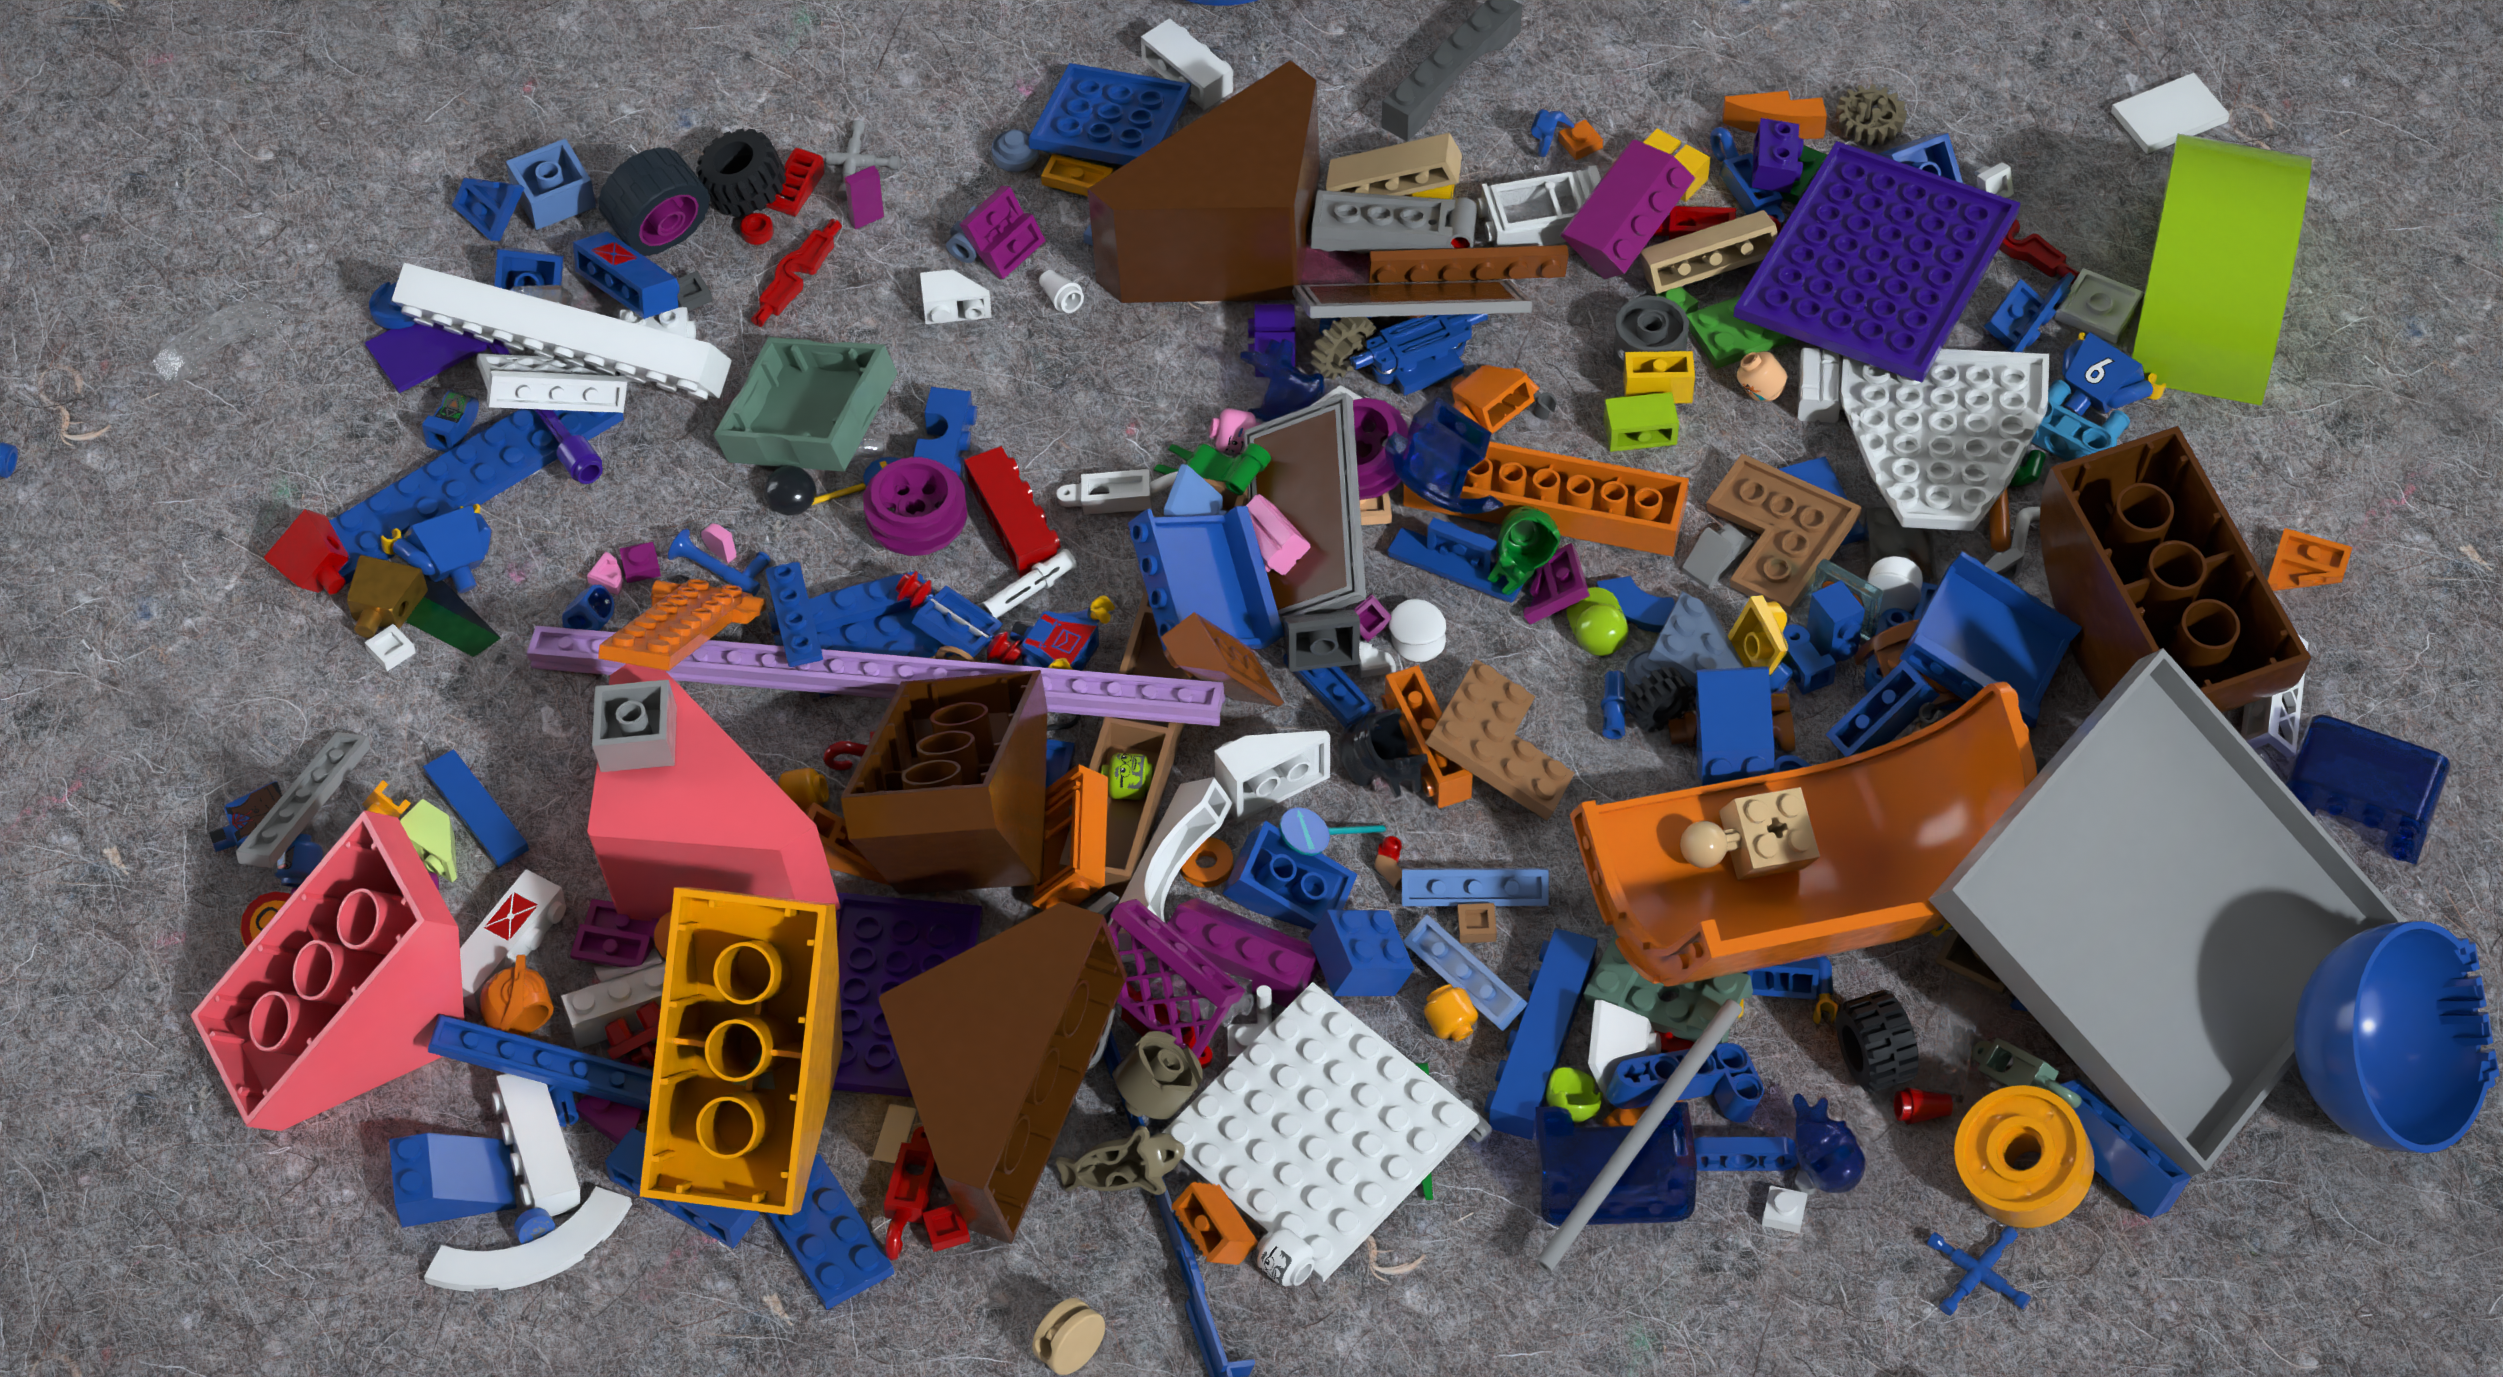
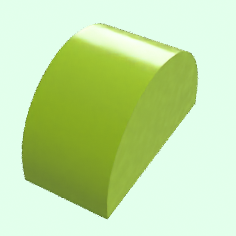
(2221, 267)

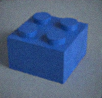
(1361, 953)

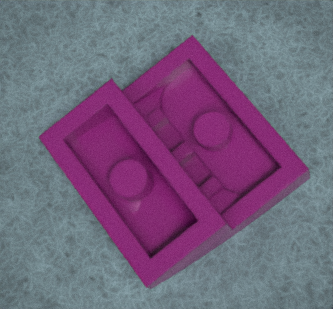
(1002, 232)
(613, 937)

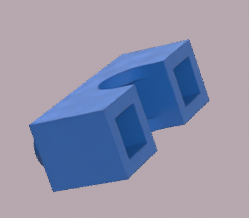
(949, 416)

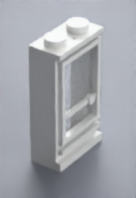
(1534, 208)

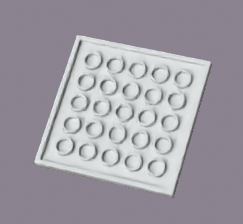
(1320, 1128)

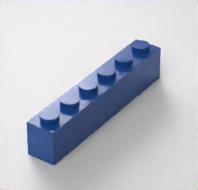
(1542, 1032)

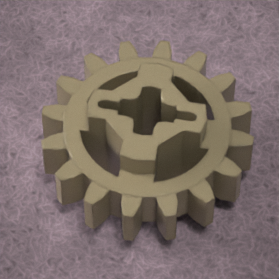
(1343, 340)

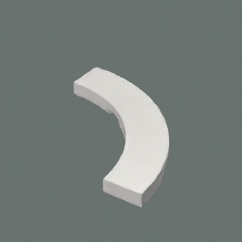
(534, 1260)

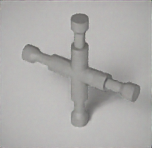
(852, 158)

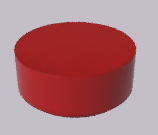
(756, 228)

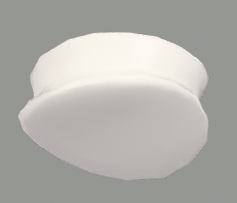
(1900, 582)
(1417, 630)

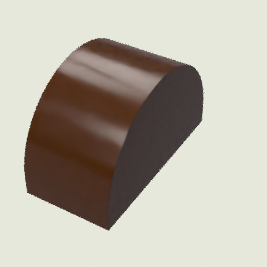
(2156, 563)

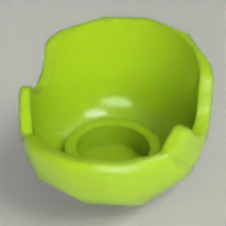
(1575, 1092)

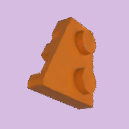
(2307, 561)

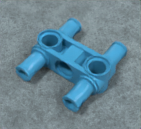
(2072, 435)

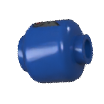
(298, 861)

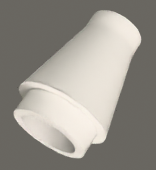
(1063, 293)

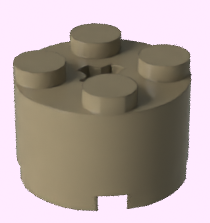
(1157, 1076)

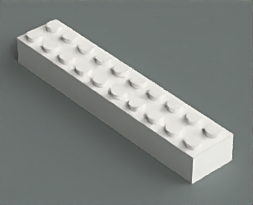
(561, 331)

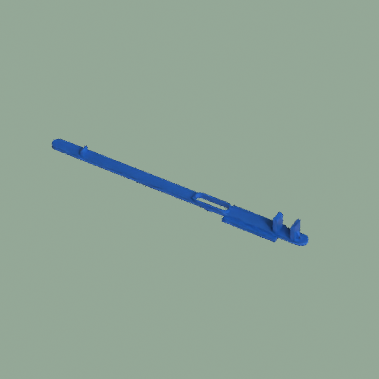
(1196, 1306)

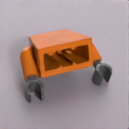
(1497, 395)

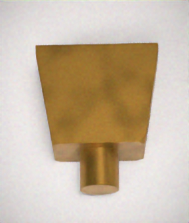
(383, 594)

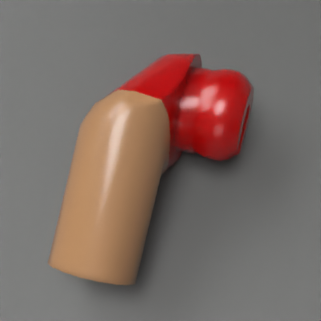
(1387, 860)

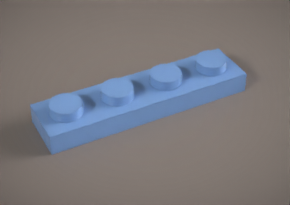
(1475, 886)
(1464, 970)

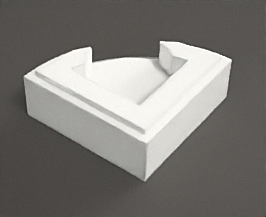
(1374, 661)

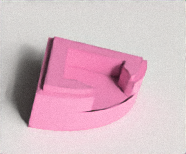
(607, 573)

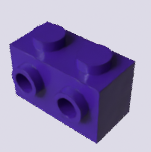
(1776, 155)

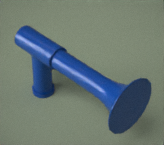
(683, 547)

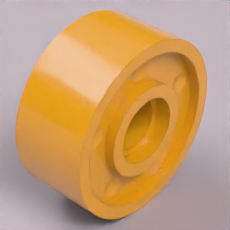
(2019, 1122)

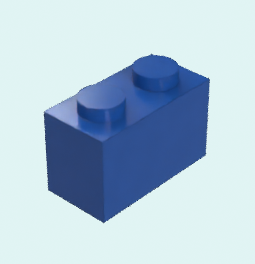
(1835, 621)

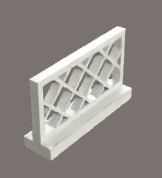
(549, 385)

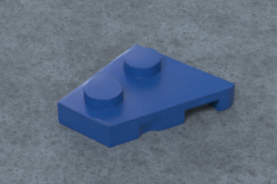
(487, 204)

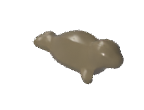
(1124, 1163)

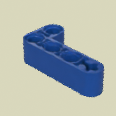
(1725, 1074)

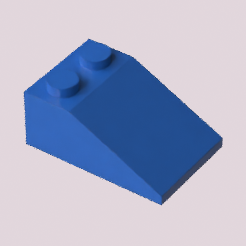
(1734, 724)
(1284, 883)
(450, 1177)

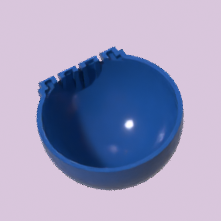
(2397, 1037)

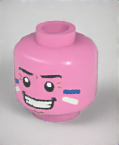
(1230, 429)

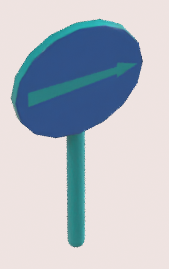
(1309, 834)

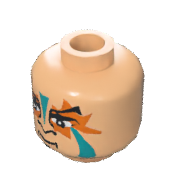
(1762, 376)

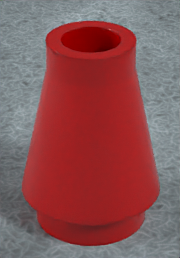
(1920, 1105)

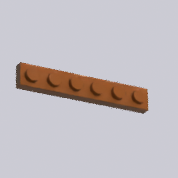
(1467, 264)

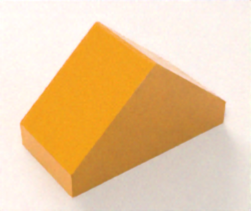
(738, 982)

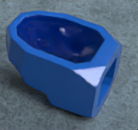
(589, 609)

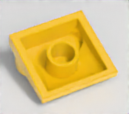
(1759, 634)

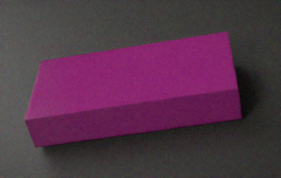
(864, 197)

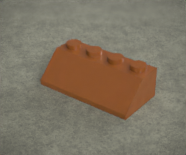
(1218, 657)

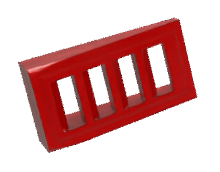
(805, 165)

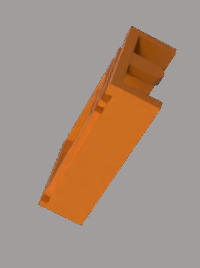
(1086, 873)

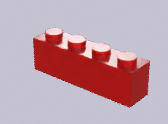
(1011, 509)

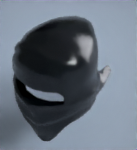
(1380, 751)

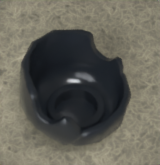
(790, 490)

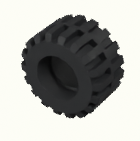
(741, 172)
(1877, 1041)

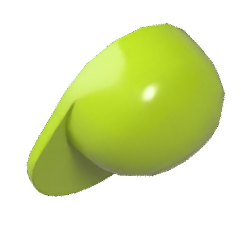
(1598, 622)

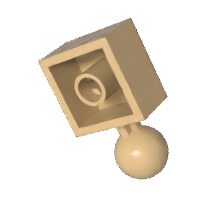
(1762, 833)

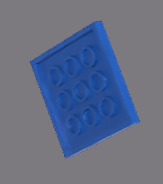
(1108, 114)

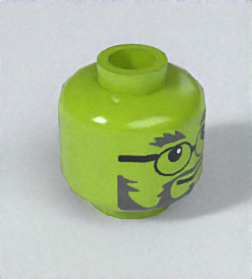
(1128, 776)

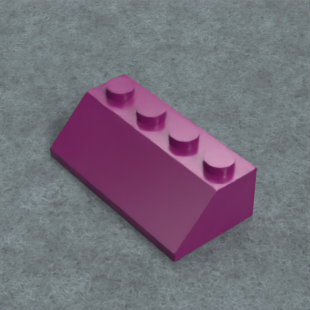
(1626, 208)
(1247, 949)

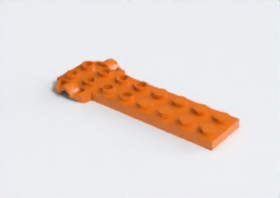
(679, 623)

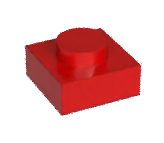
(945, 1227)

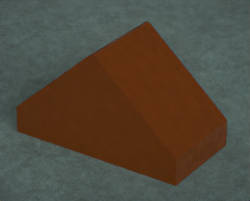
(1216, 204)
(955, 785)
(1000, 1053)

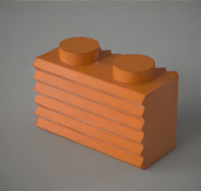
(1214, 1223)

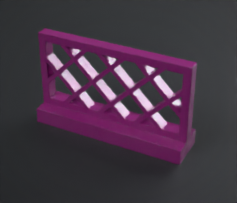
(1185, 961)

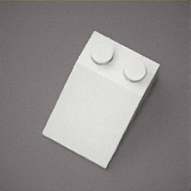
(1270, 768)

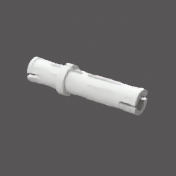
(1040, 577)

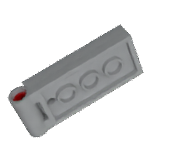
(1391, 222)

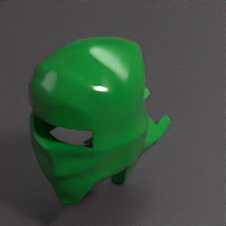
(1524, 543)

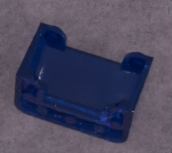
(1653, 1188)

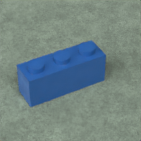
(1883, 711)

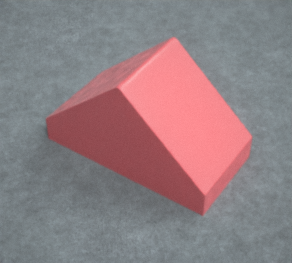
(700, 822)
(337, 983)

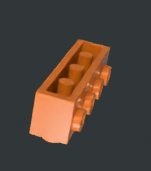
(1440, 777)

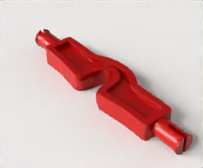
(2036, 252)
(786, 282)

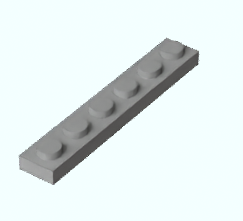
(302, 800)

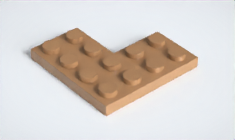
(1795, 524)
(1481, 737)

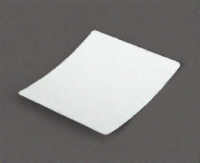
(608, 972)

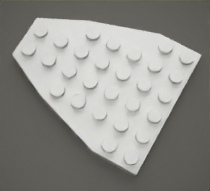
(1953, 440)

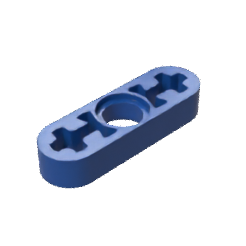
(1744, 1153)

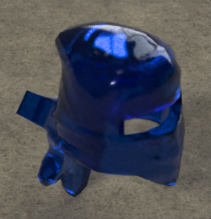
(1289, 387)
(1826, 1148)

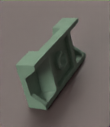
(1683, 1017)

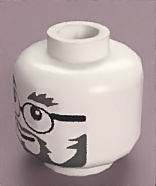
(1285, 1257)

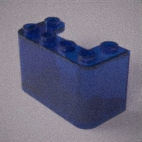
(2370, 781)

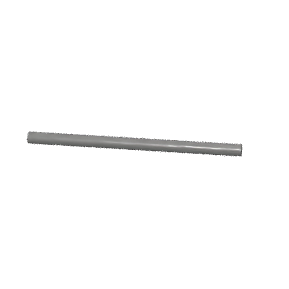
(1638, 1136)

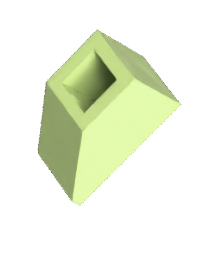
(432, 838)

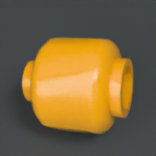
(804, 787)
(1450, 1013)

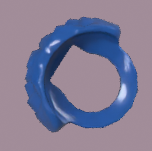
(1545, 125)

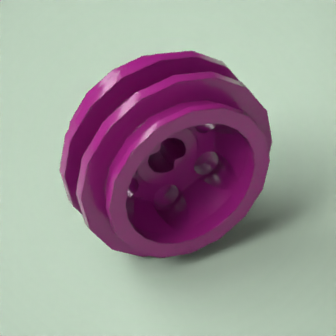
(1381, 420)
(915, 491)

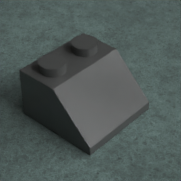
(1322, 640)

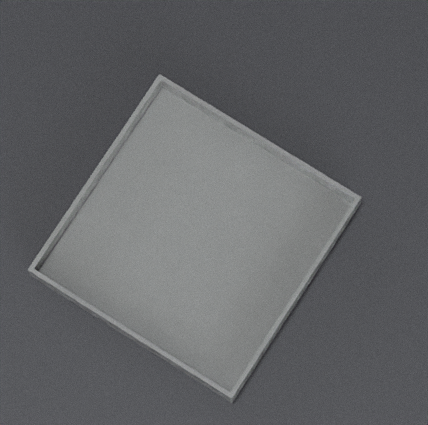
(2162, 910)

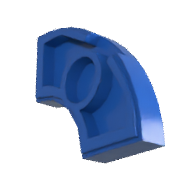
(1639, 607)

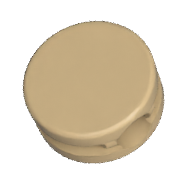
(1068, 1336)

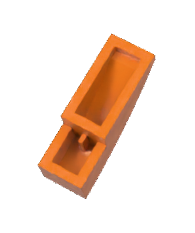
(1747, 109)

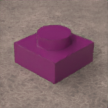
(640, 562)

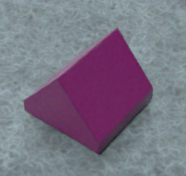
(1372, 617)

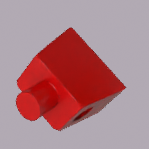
(310, 554)

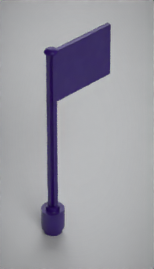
(423, 351)

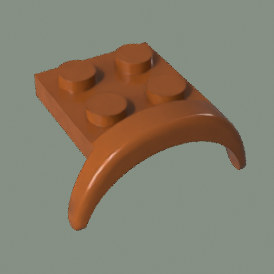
(1888, 647)

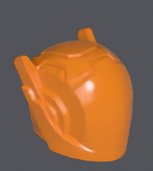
(516, 1000)

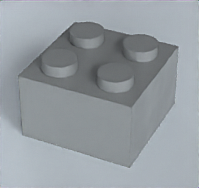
(634, 725)

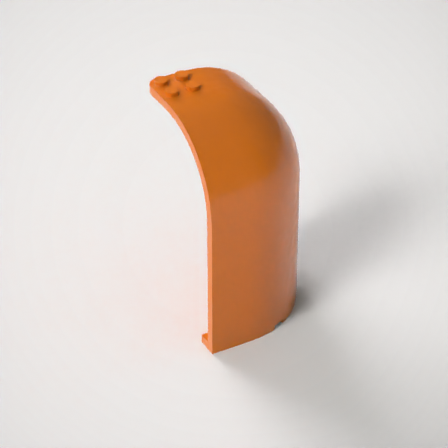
(1885, 837)

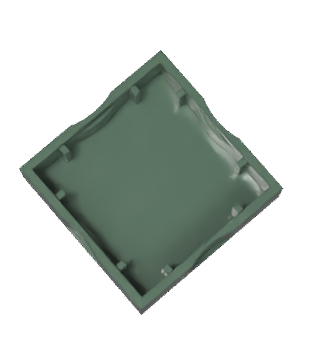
(806, 404)

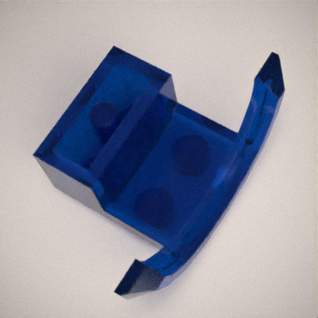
(1437, 456)

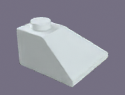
(1617, 1037)

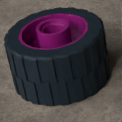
(654, 201)

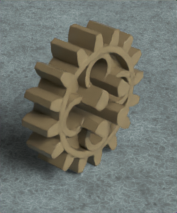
(1857, 109)

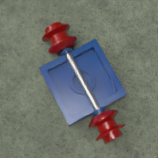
(957, 621)

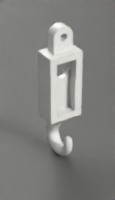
(1127, 491)

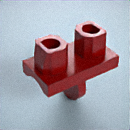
(623, 1040)

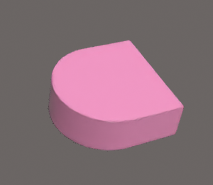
(719, 542)

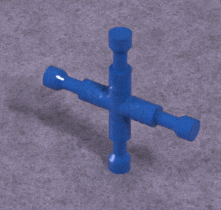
(1978, 1270)

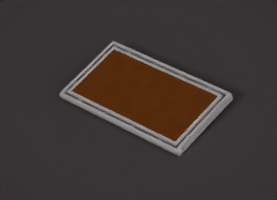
(1411, 299)
(1318, 491)

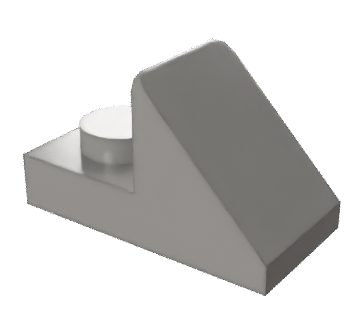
(1716, 555)

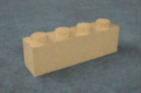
(1398, 168)
(1708, 251)

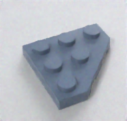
(1693, 640)

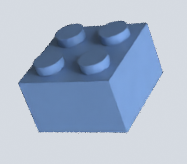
(552, 183)

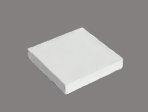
(2099, 305)

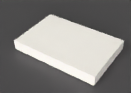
(2170, 109)

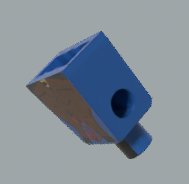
(245, 815)

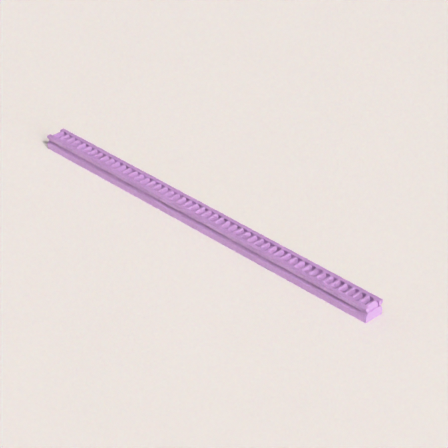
(881, 675)

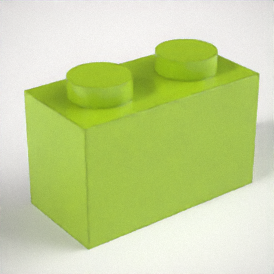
(1641, 421)

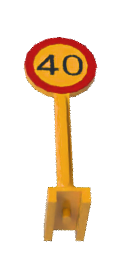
(265, 906)

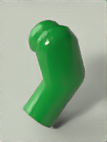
(2031, 471)

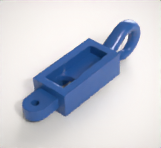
(1737, 175)

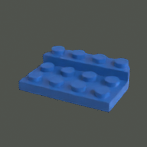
(871, 621)

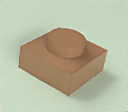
(1476, 923)

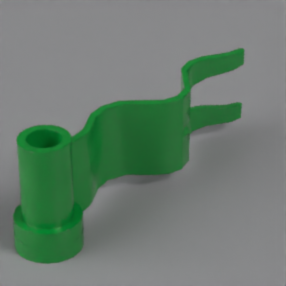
(1213, 465)

